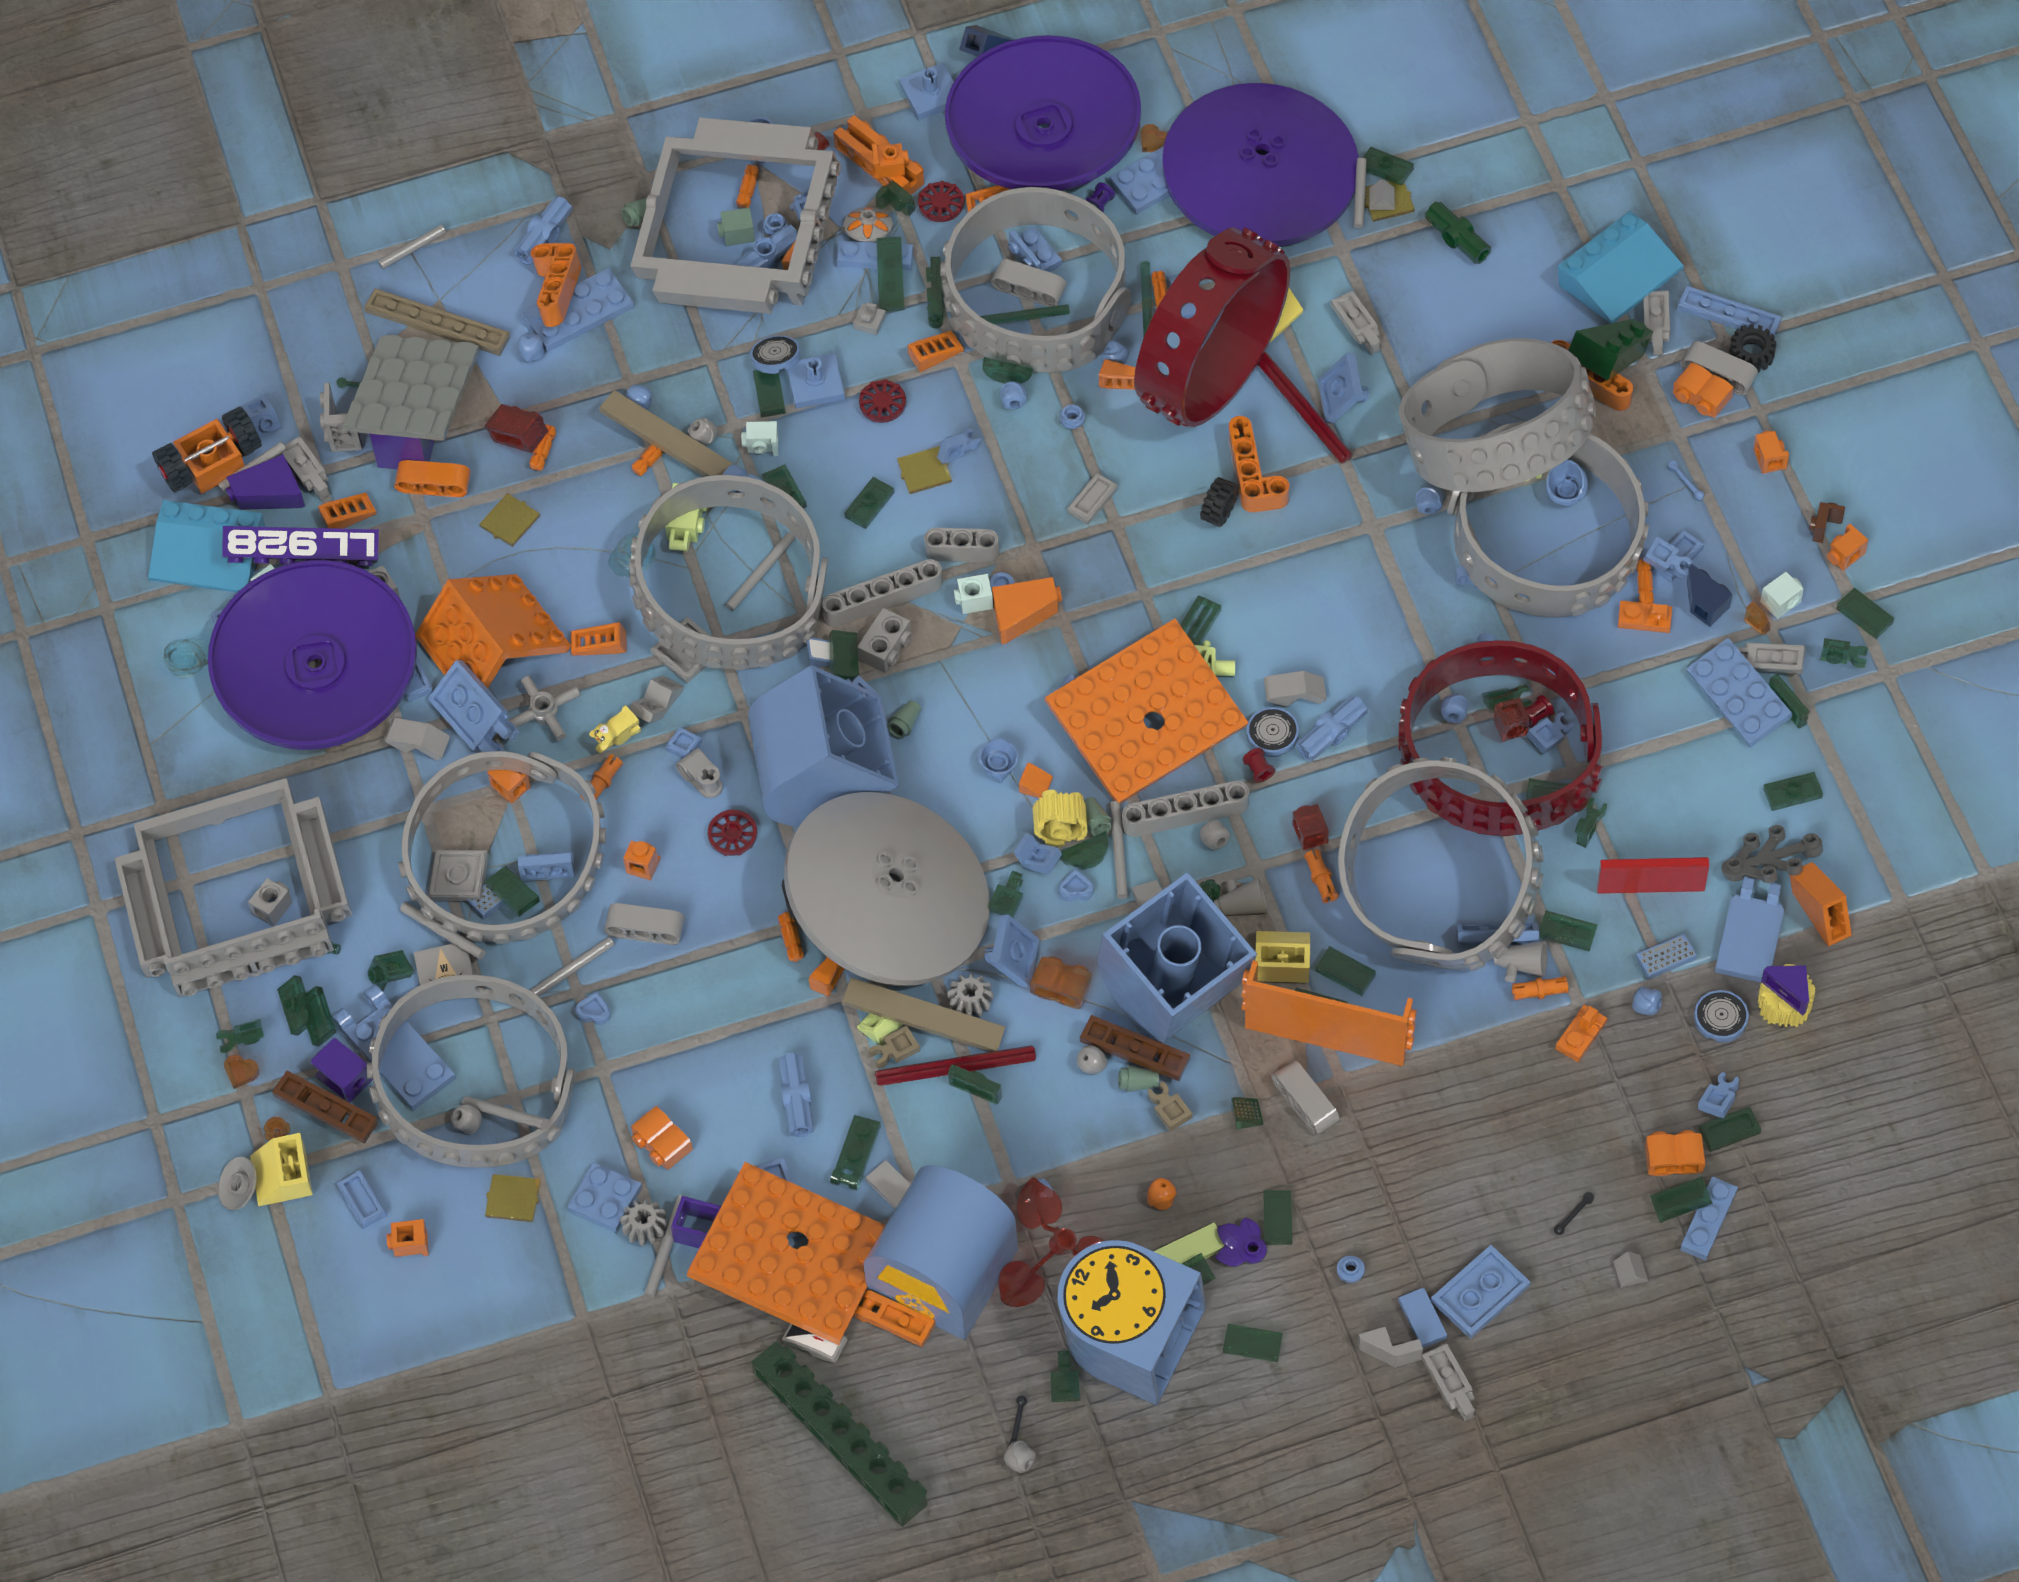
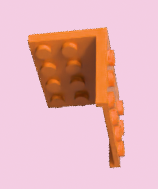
(486, 624)

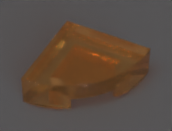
(1756, 618)

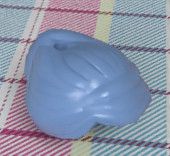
(1566, 483)

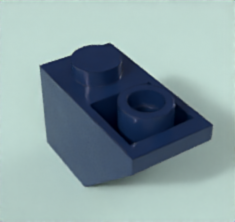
(979, 40)
(1706, 597)

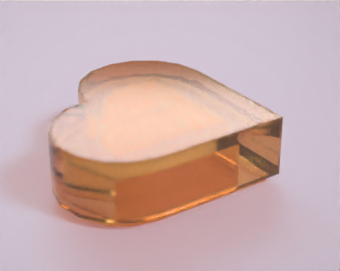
(1152, 138)
(240, 1070)

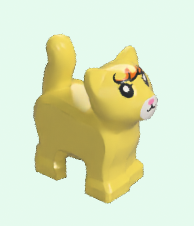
(616, 730)

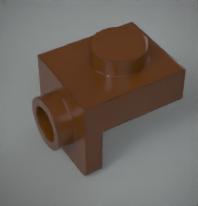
(1827, 512)

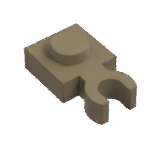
(897, 1045)
(1171, 1109)

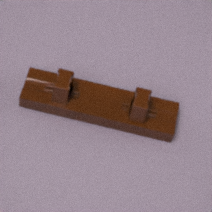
(1135, 1048)
(325, 1106)

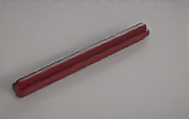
(1304, 408)
(969, 1063)

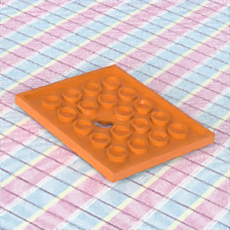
(1108, 707)
(752, 1261)

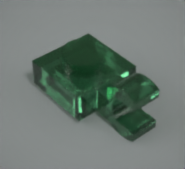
(1840, 651)
(1502, 695)
(1588, 826)
(1008, 898)
(244, 1033)
(1065, 1382)

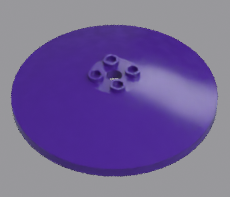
(1034, 82)
(1280, 195)
(306, 614)

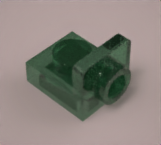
(897, 197)
(389, 968)

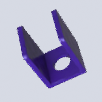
(341, 1070)
(693, 1208)

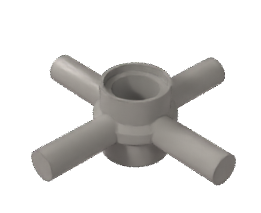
(544, 699)

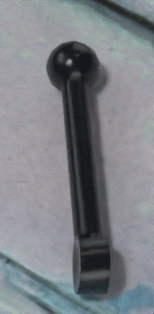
(1588, 1198)
(1021, 1402)

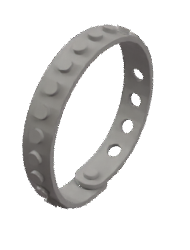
(541, 769)
(462, 1154)

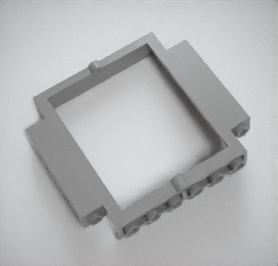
(735, 285)
(252, 953)

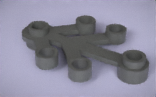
(1742, 866)

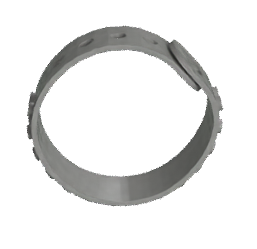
(1047, 208)
(1511, 454)
(1551, 599)
(715, 651)
(1421, 951)

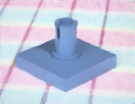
(927, 90)
(816, 381)
(1341, 388)
(1013, 951)

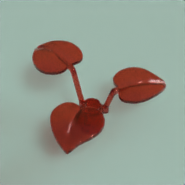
(1037, 1207)

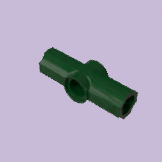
(1457, 232)

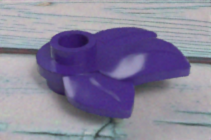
(1237, 1241)

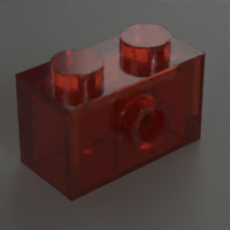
(516, 428)

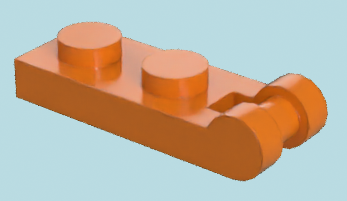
(895, 1318)

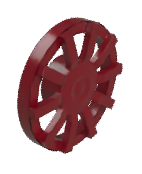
(941, 201)
(882, 401)
(732, 832)

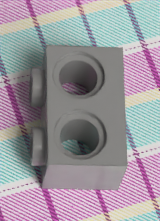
(880, 639)

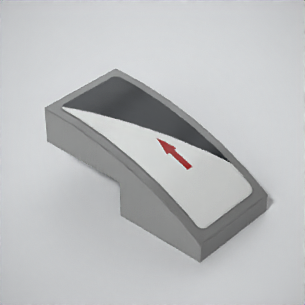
(816, 1345)

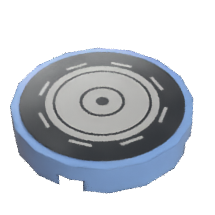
(775, 354)
(1273, 731)
(1721, 1016)

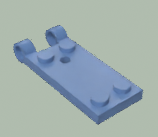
(408, 1061)

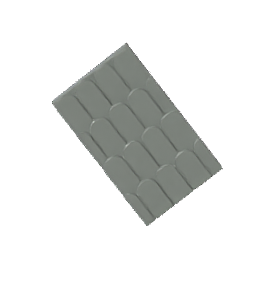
(410, 396)

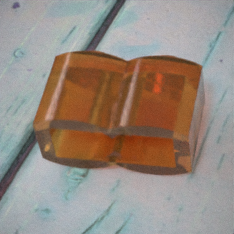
(1061, 982)

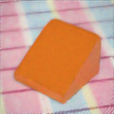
(1034, 781)

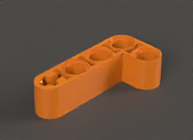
(561, 270)
(1613, 392)
(1248, 463)

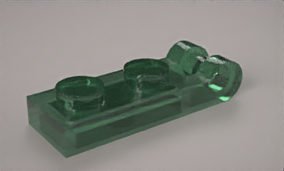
(934, 293)
(856, 1152)

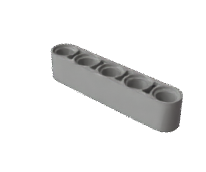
(874, 602)
(1193, 799)

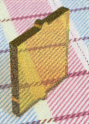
(1402, 201)
(923, 470)
(509, 520)
(512, 1198)

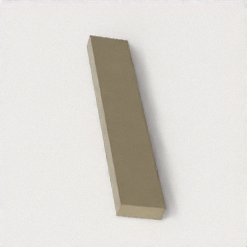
(436, 321)
(663, 435)
(923, 1015)

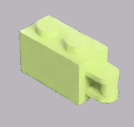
(685, 529)

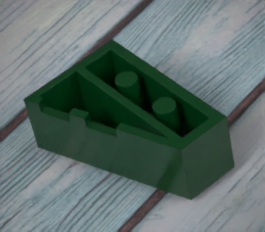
(1611, 346)

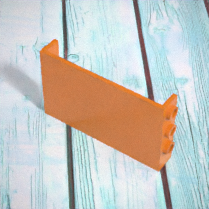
(1327, 1021)

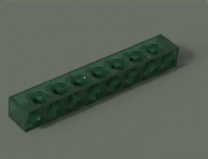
(900, 1506)

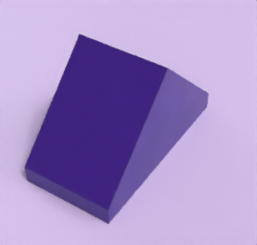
(1789, 984)

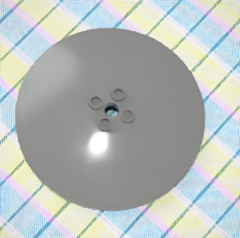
(864, 918)

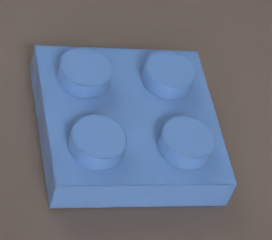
(604, 1197)

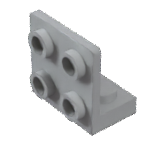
(333, 425)

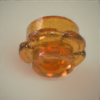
(276, 1123)

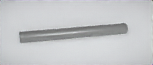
(760, 571)
(1118, 847)
(436, 926)
(572, 967)
(507, 1113)
(662, 1256)

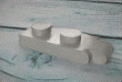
(1775, 657)

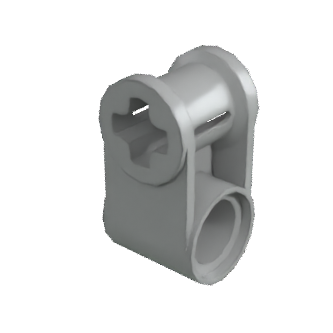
(700, 773)

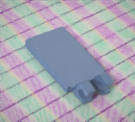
(472, 709)
(1750, 933)

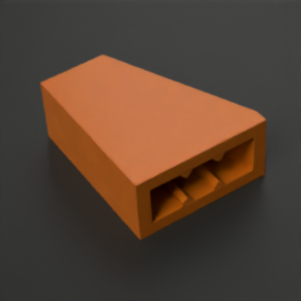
(1024, 606)
(1822, 903)

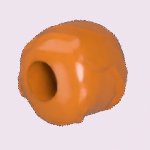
(1161, 1194)

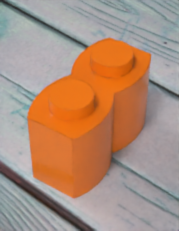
(1703, 390)
(661, 1138)
(1674, 1153)

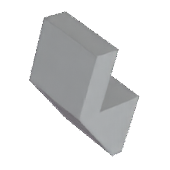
(1289, 687)
(657, 700)
(412, 734)
(1379, 1346)

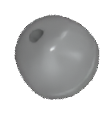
(703, 431)
(1214, 835)
(1091, 1060)
(466, 1119)
(1019, 1456)

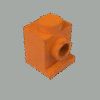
(889, 160)
(1770, 452)
(1847, 548)
(509, 783)
(641, 854)
(408, 1230)

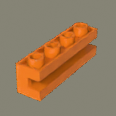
(857, 146)

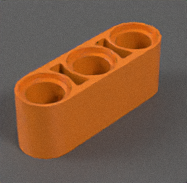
(432, 478)

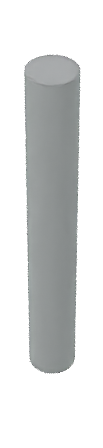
(1359, 193)
(411, 247)
(269, 454)

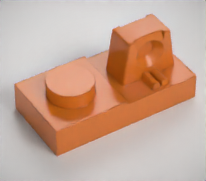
(1645, 616)
(1581, 1033)

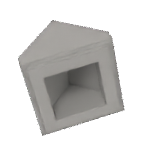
(1381, 196)
(1630, 1269)

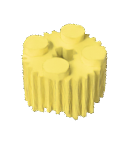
(1060, 817)
(1778, 1011)

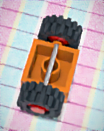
(208, 452)

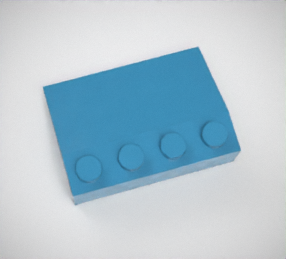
(1618, 268)
(190, 546)

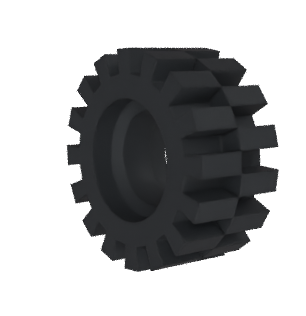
(1756, 337)
(1219, 501)

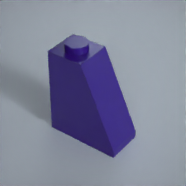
(265, 486)

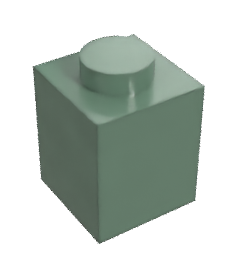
(736, 227)

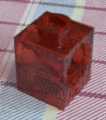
(1511, 719)
(1310, 826)

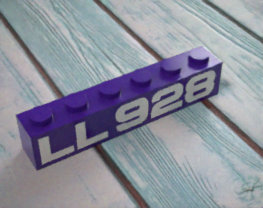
(299, 544)

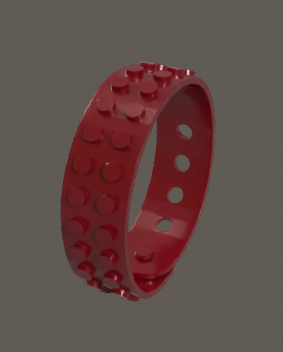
(1252, 291)
(1465, 663)

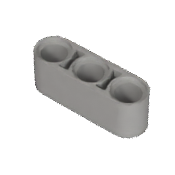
(1028, 283)
(1721, 364)
(972, 551)
(644, 924)
(1305, 1097)

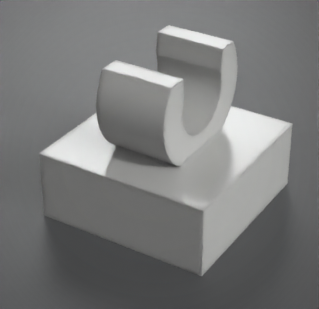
(869, 318)

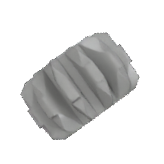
(980, 993)
(633, 1220)

